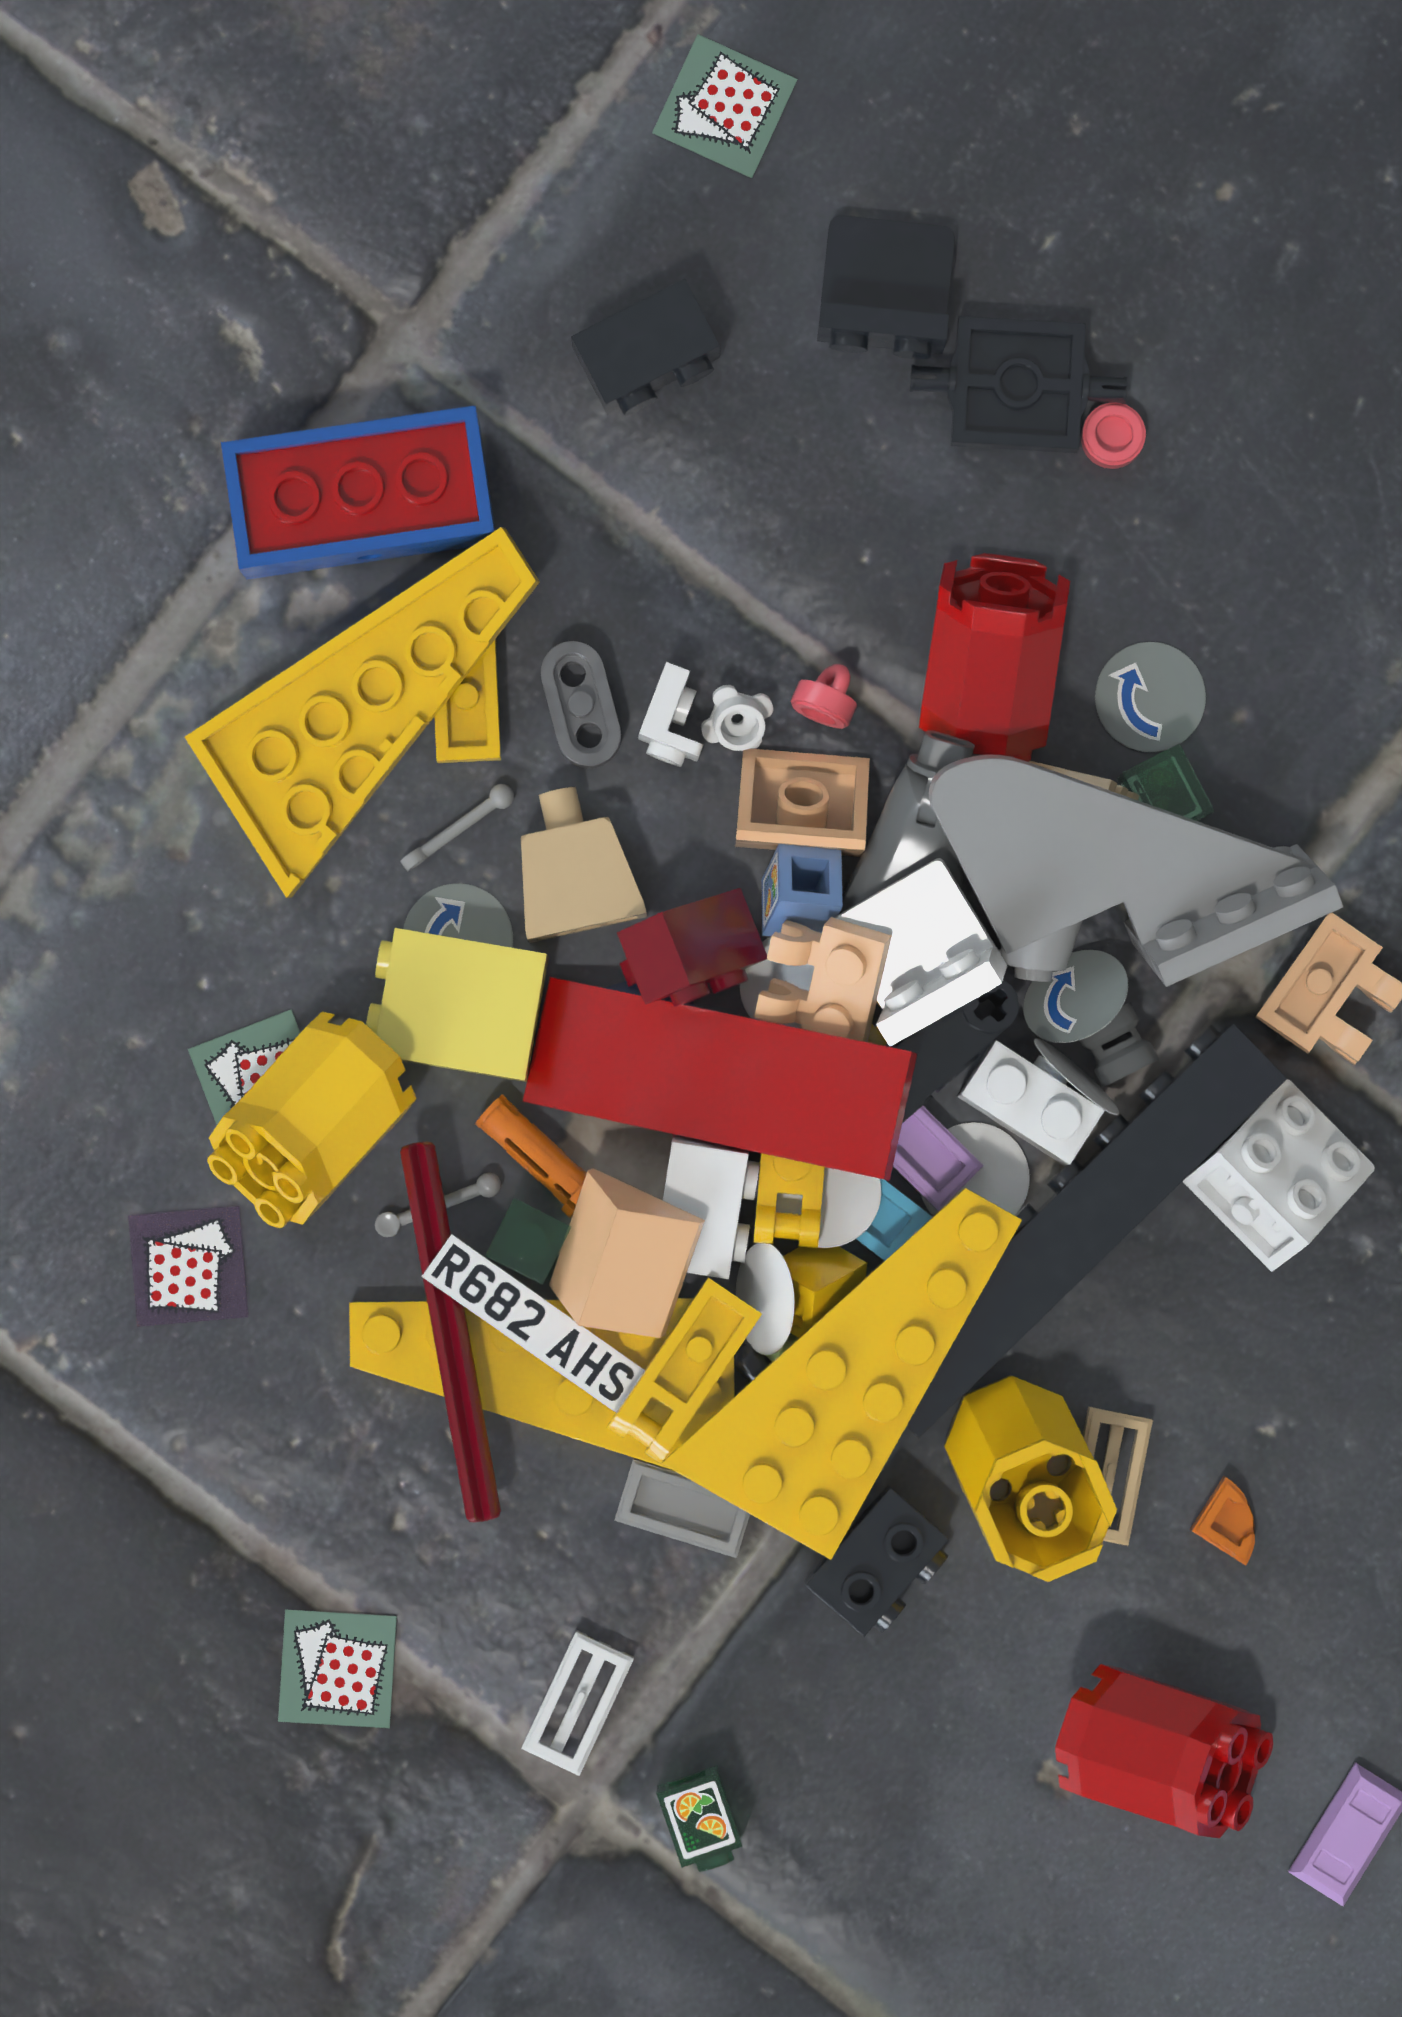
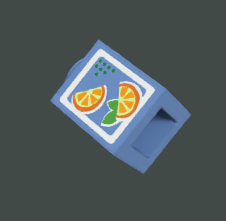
(801, 887)

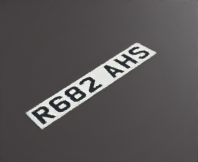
(533, 1323)

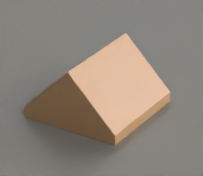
(803, 801)
(624, 1258)

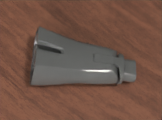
(908, 828)

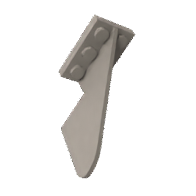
(1063, 850)

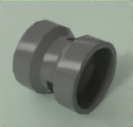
(1123, 1057)

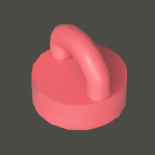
(824, 702)

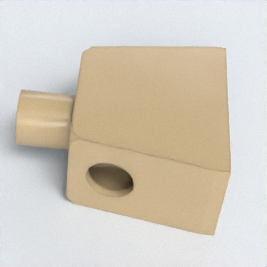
(575, 872)

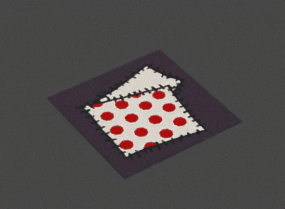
(188, 1266)

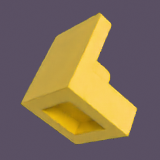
(820, 1282)

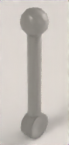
(500, 797)
(487, 1185)

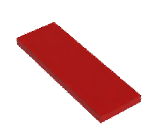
(720, 1078)

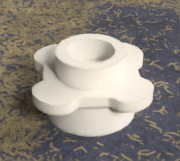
(740, 735)

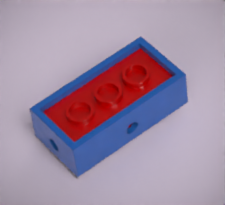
(358, 492)

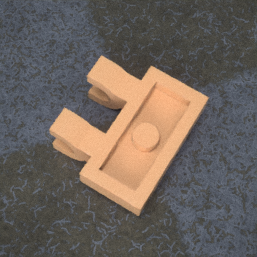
(844, 978)
(1319, 984)

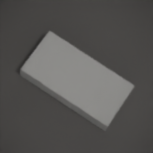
(680, 1509)

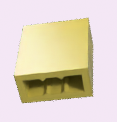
(459, 1003)

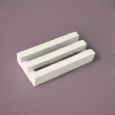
(601, 1652)

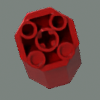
(995, 654)
(1162, 1752)

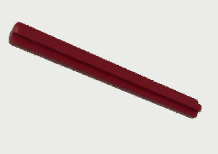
(451, 1338)

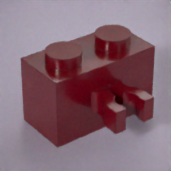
(692, 947)

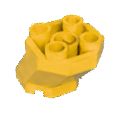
(310, 1119)
(1029, 1478)

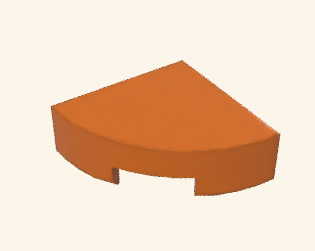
(1227, 1521)

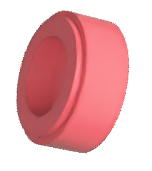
(1113, 435)

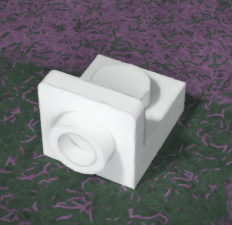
(670, 704)

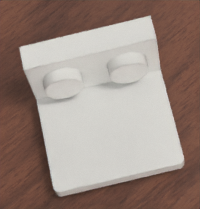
(935, 951)
(1280, 1176)

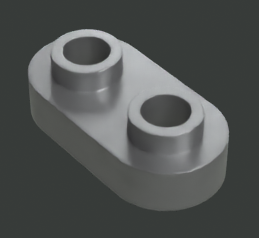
(580, 705)

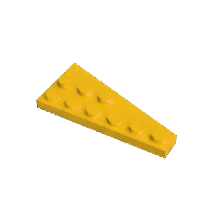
(333, 726)
(399, 1345)
(831, 1407)

